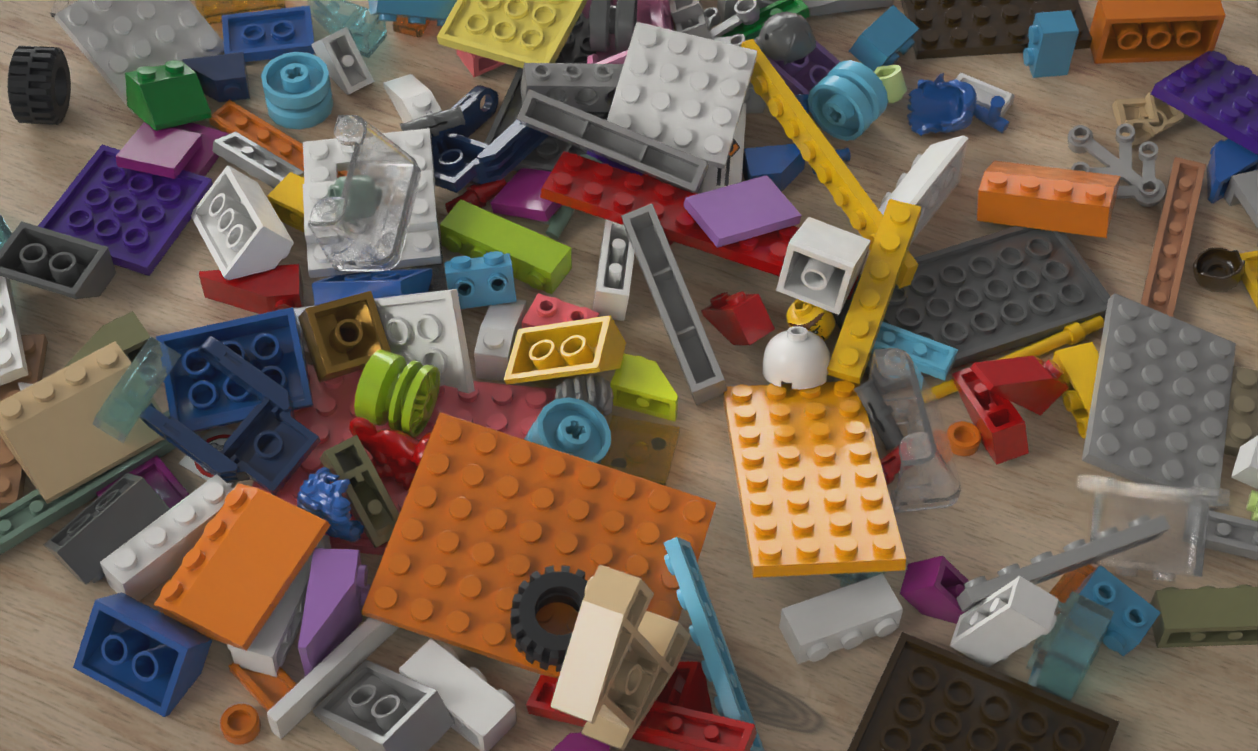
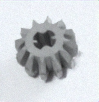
(589, 389)

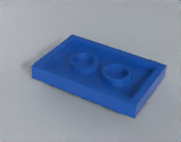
(268, 33)

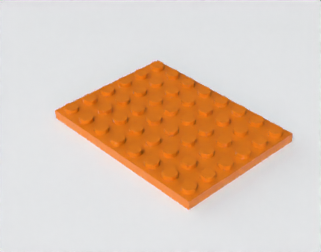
(504, 507)

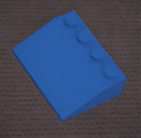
(208, 398)

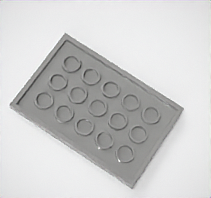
(1159, 399)

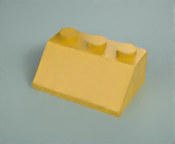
(565, 350)

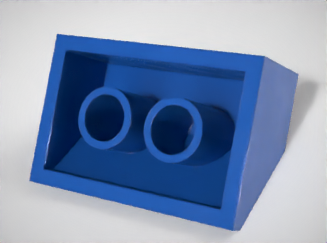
(380, 283)
(141, 652)

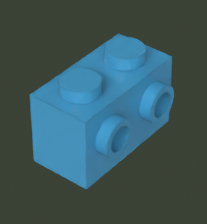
(885, 39)
(1051, 44)
(481, 279)
(1132, 613)

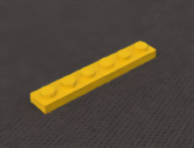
(874, 291)

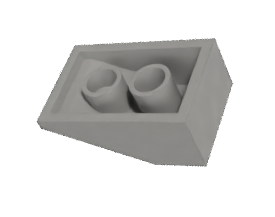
(385, 711)

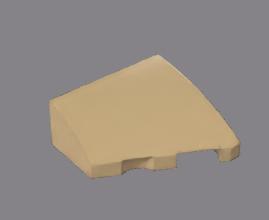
(1146, 115)

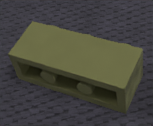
(1206, 616)

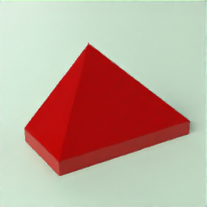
(687, 688)

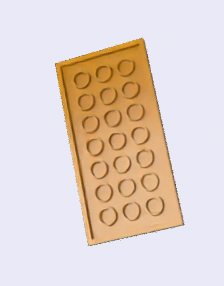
(810, 481)

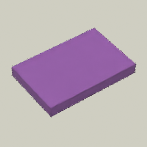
(742, 211)

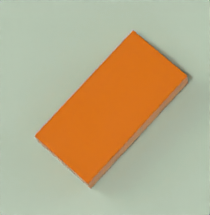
(263, 687)

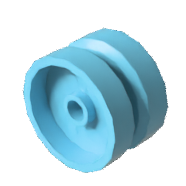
(297, 90)
(847, 100)
(572, 428)

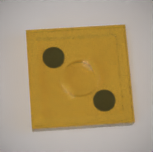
(642, 448)

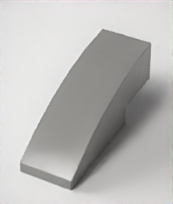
(690, 17)

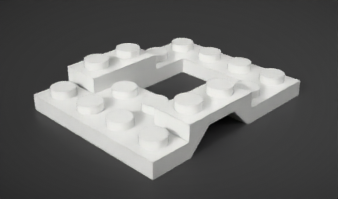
(321, 169)

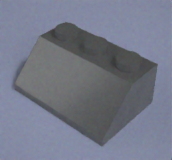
(56, 262)
(106, 526)

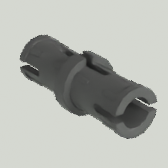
(437, 121)
(879, 414)

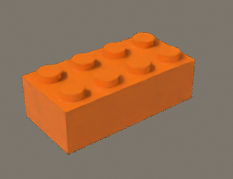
(1154, 30)

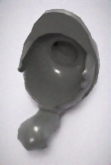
(786, 37)

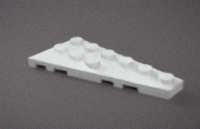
(426, 330)

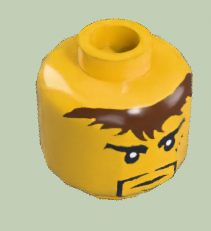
(811, 317)

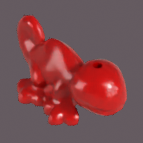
(391, 449)

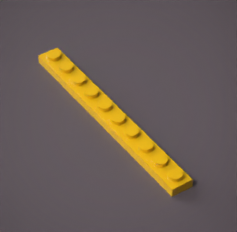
(820, 155)

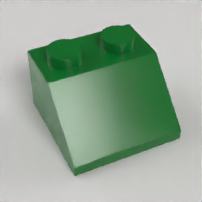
(166, 95)

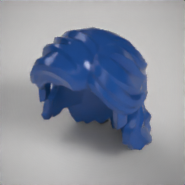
(941, 106)
(326, 501)

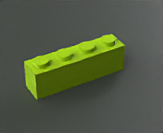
(533, 256)

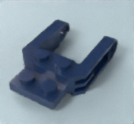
(464, 160)
(266, 443)

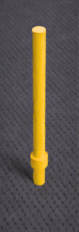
(1071, 334)

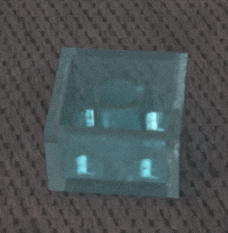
(1071, 646)

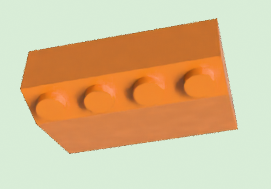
(1047, 198)
(241, 566)

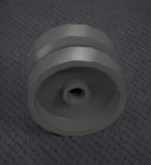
(612, 19)

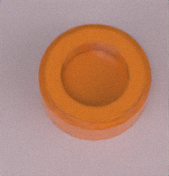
(964, 438)
(240, 724)

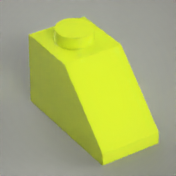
(644, 388)

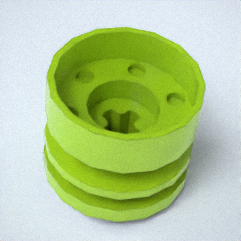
(397, 392)

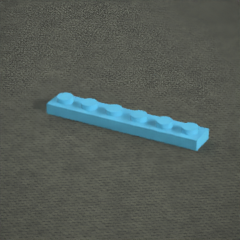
(707, 634)

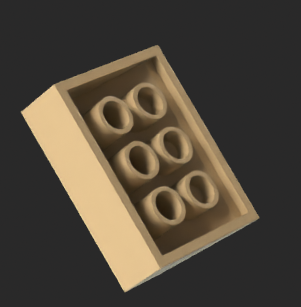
(53, 429)

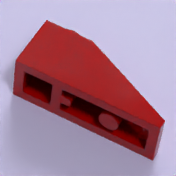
(257, 292)
(1023, 381)
(994, 416)

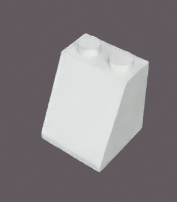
(822, 264)

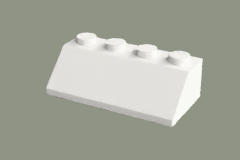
(930, 179)
(241, 226)

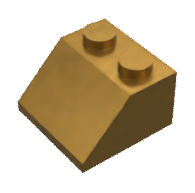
(343, 334)

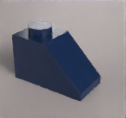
(222, 76)

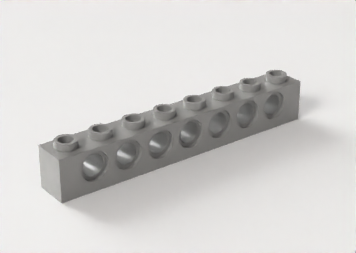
(590, 85)

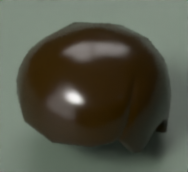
(1218, 269)

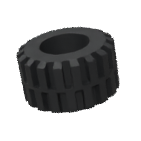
(39, 85)
(531, 597)

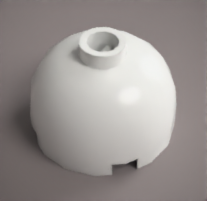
(796, 358)

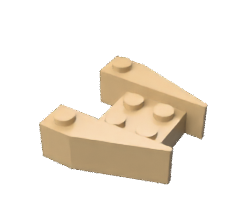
(617, 658)

